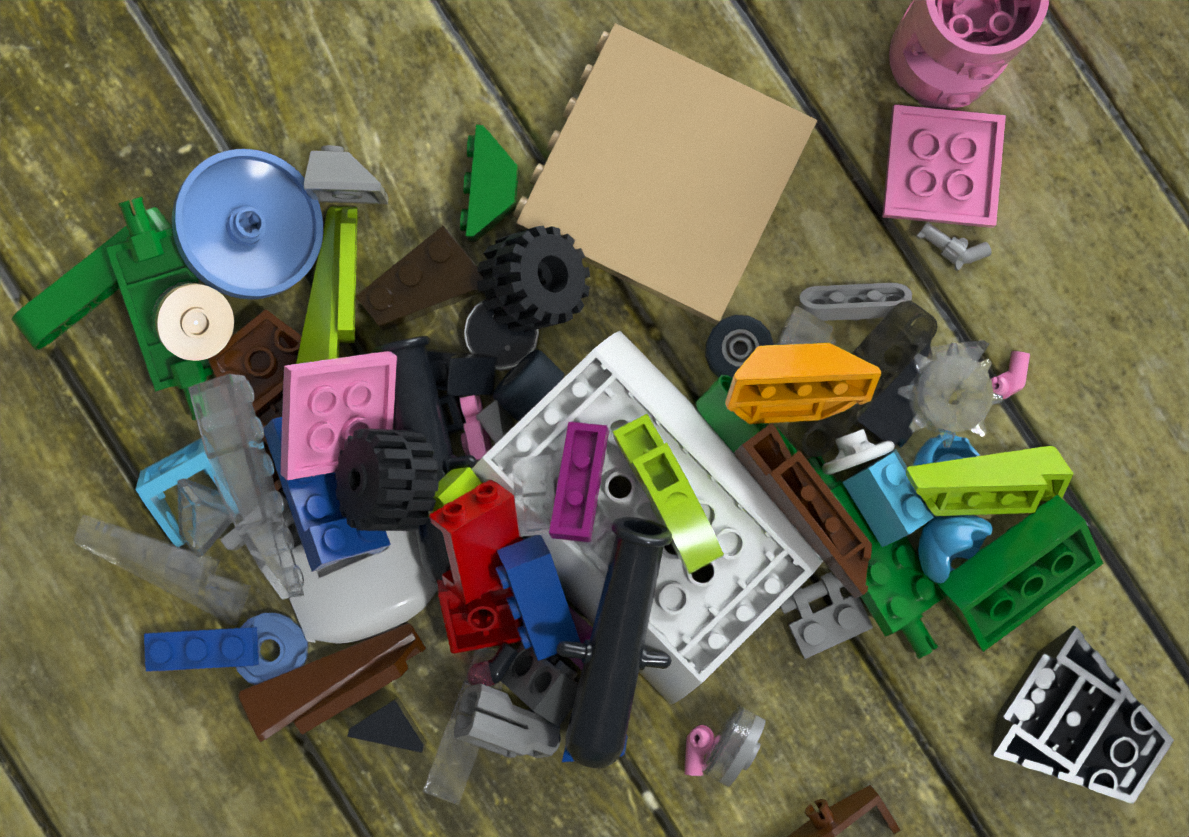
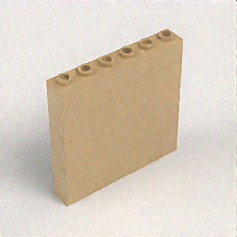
(666, 172)

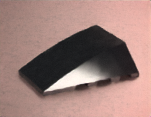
(1080, 722)

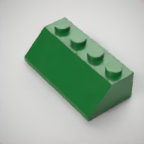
(1021, 572)

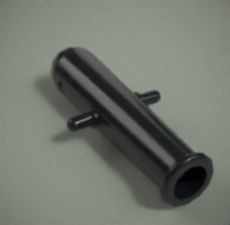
(420, 410)
(616, 644)

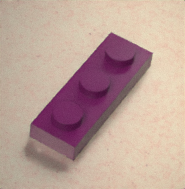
(579, 482)

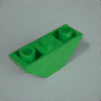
(490, 185)

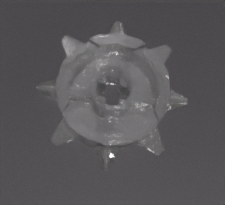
(973, 395)

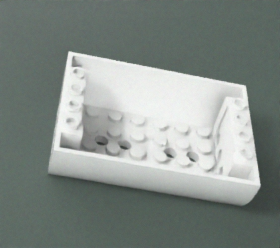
(761, 547)

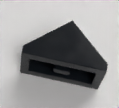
(390, 727)

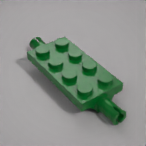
(144, 270)
(894, 578)

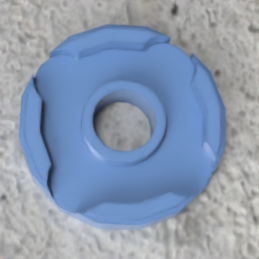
(291, 642)

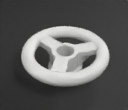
(855, 450)

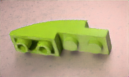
(668, 493)

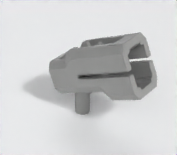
(502, 726)

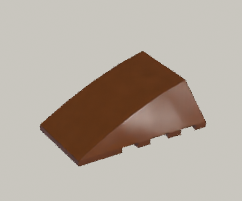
(260, 355)

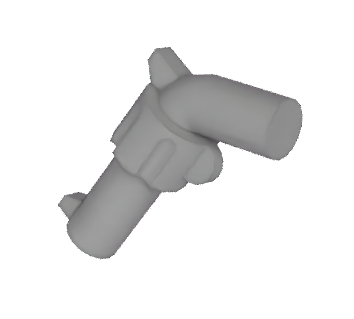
(954, 249)

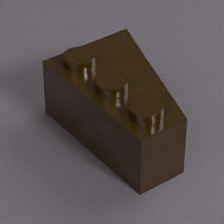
(422, 281)

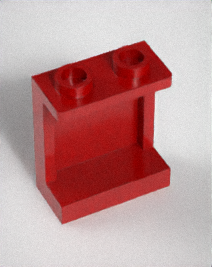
(473, 532)

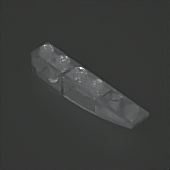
(244, 477)

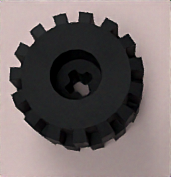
(533, 279)
(386, 480)

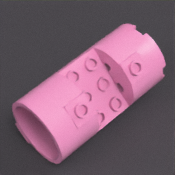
(958, 48)

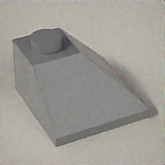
(340, 178)

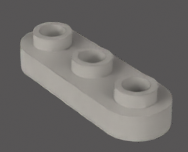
(853, 300)

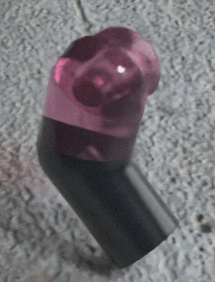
(492, 670)

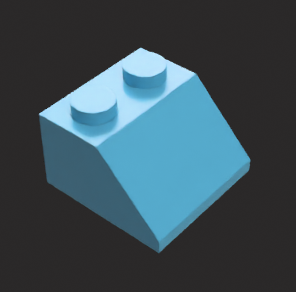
(888, 499)

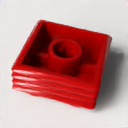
(475, 629)

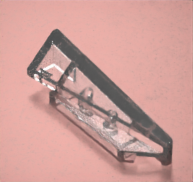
(166, 567)

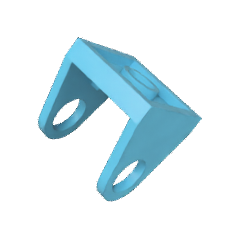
(163, 476)

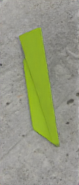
(333, 291)
(992, 483)

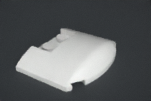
(363, 593)

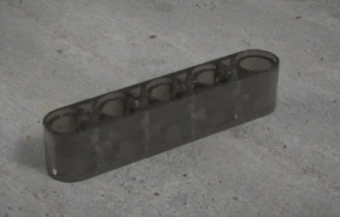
(904, 343)

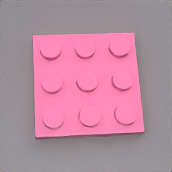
(944, 166)
(328, 403)

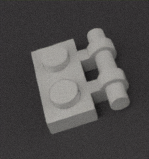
(828, 625)

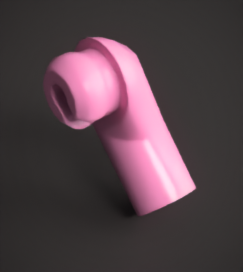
(1013, 379)
(697, 746)

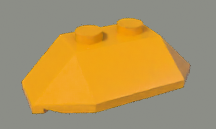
(800, 383)

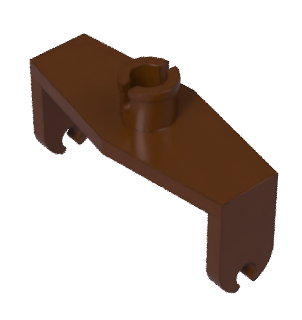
(836, 818)

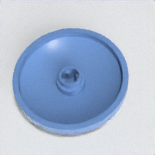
(247, 224)

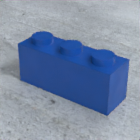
(536, 596)

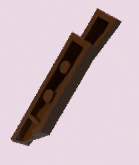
(809, 506)
(330, 683)

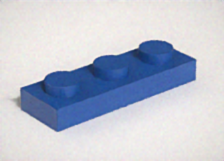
(201, 649)

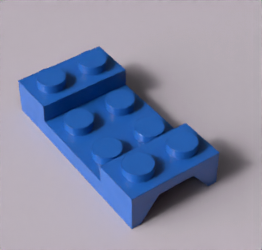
(317, 514)

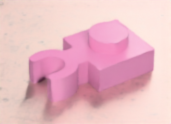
(475, 439)

